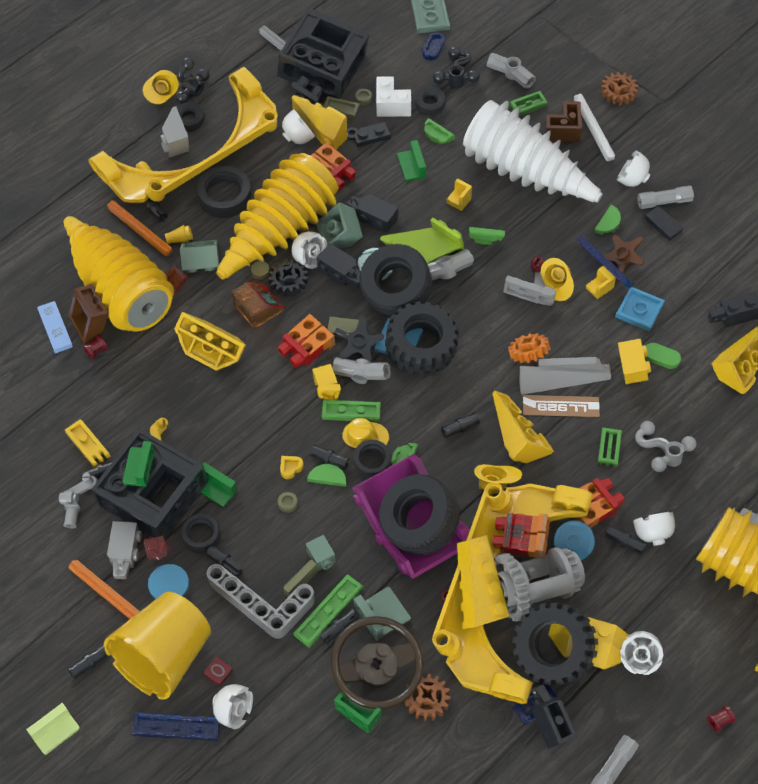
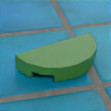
(437, 133)
(609, 222)
(485, 236)
(403, 452)
(327, 474)

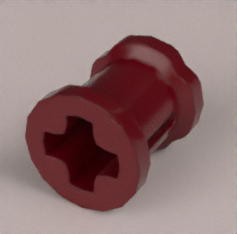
(95, 347)
(721, 718)

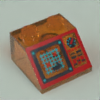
(256, 303)

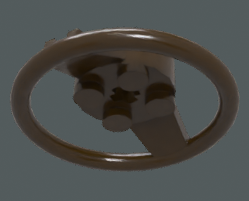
(388, 658)

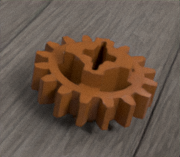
(619, 88)
(433, 690)

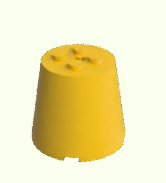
(159, 644)

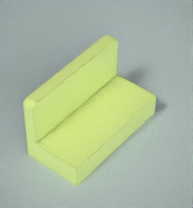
(53, 729)

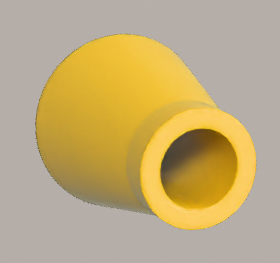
(179, 235)

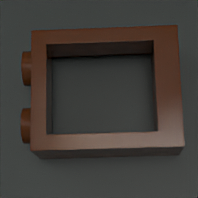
(86, 316)

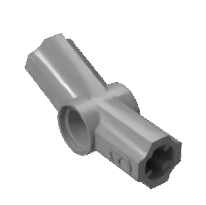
(512, 69)
(447, 266)
(361, 370)

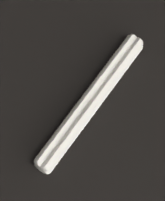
(595, 129)

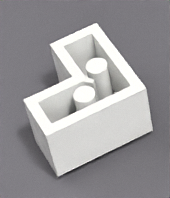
(390, 101)

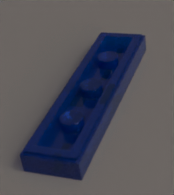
(604, 261)
(175, 726)

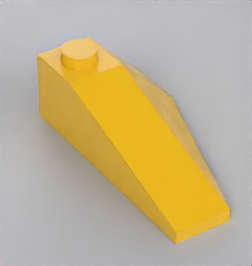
(739, 363)
(517, 432)

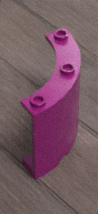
(370, 495)

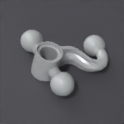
(660, 463)

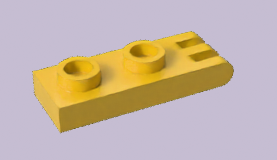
(87, 442)

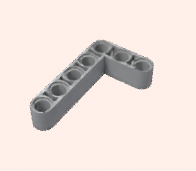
(257, 604)

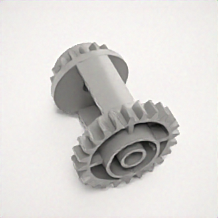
(561, 565)

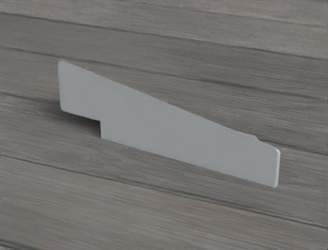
(562, 373)

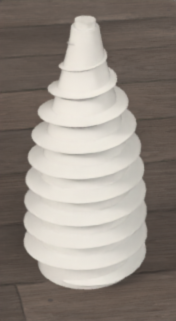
(524, 152)

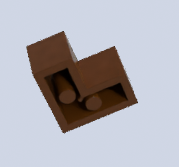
(565, 126)

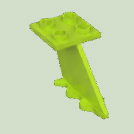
(430, 242)

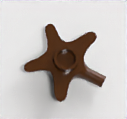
(624, 253)

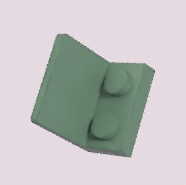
(384, 605)

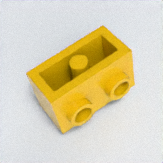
(633, 361)

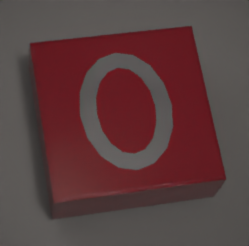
(218, 671)

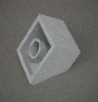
(174, 135)

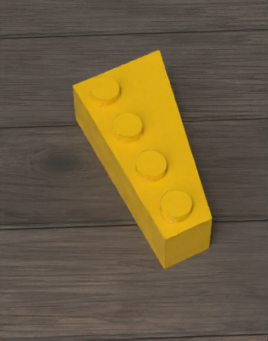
(479, 584)

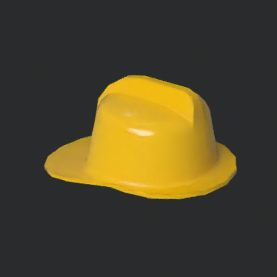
(160, 87)
(558, 277)
(363, 430)
(498, 474)

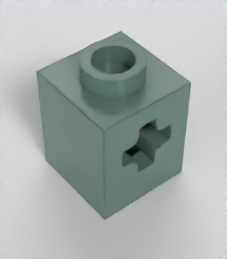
(321, 553)

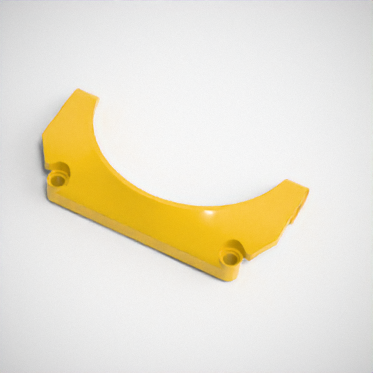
(255, 117)
(469, 649)

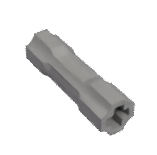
(678, 195)
(621, 755)

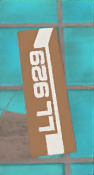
(561, 406)

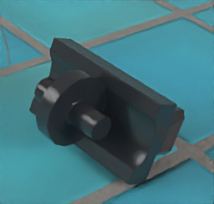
(301, 86)

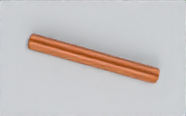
(139, 228)
(103, 589)

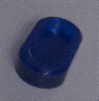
(433, 46)

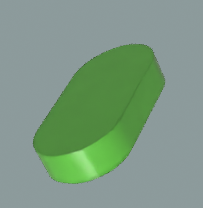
(662, 356)

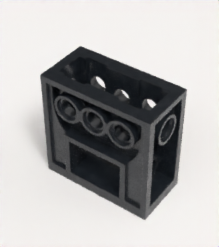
(325, 50)
(135, 502)

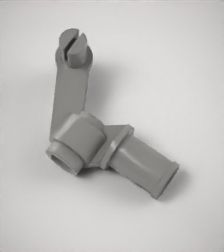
(71, 496)

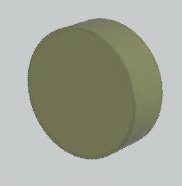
(363, 97)
(260, 270)
(287, 502)

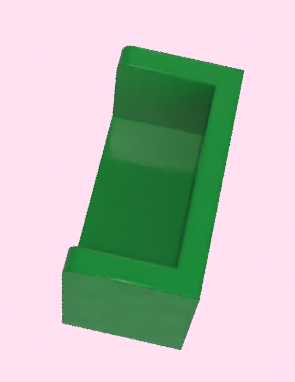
(361, 716)

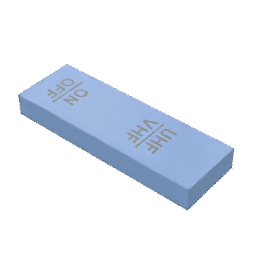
(55, 327)

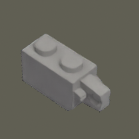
(123, 547)

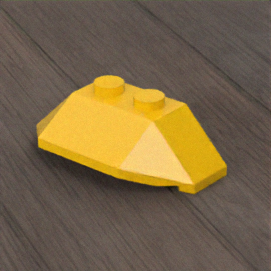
(208, 342)
(609, 642)

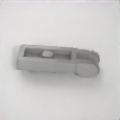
(529, 291)

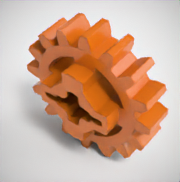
(529, 348)

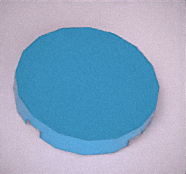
(575, 537)
(168, 579)

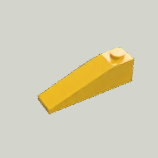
(325, 123)

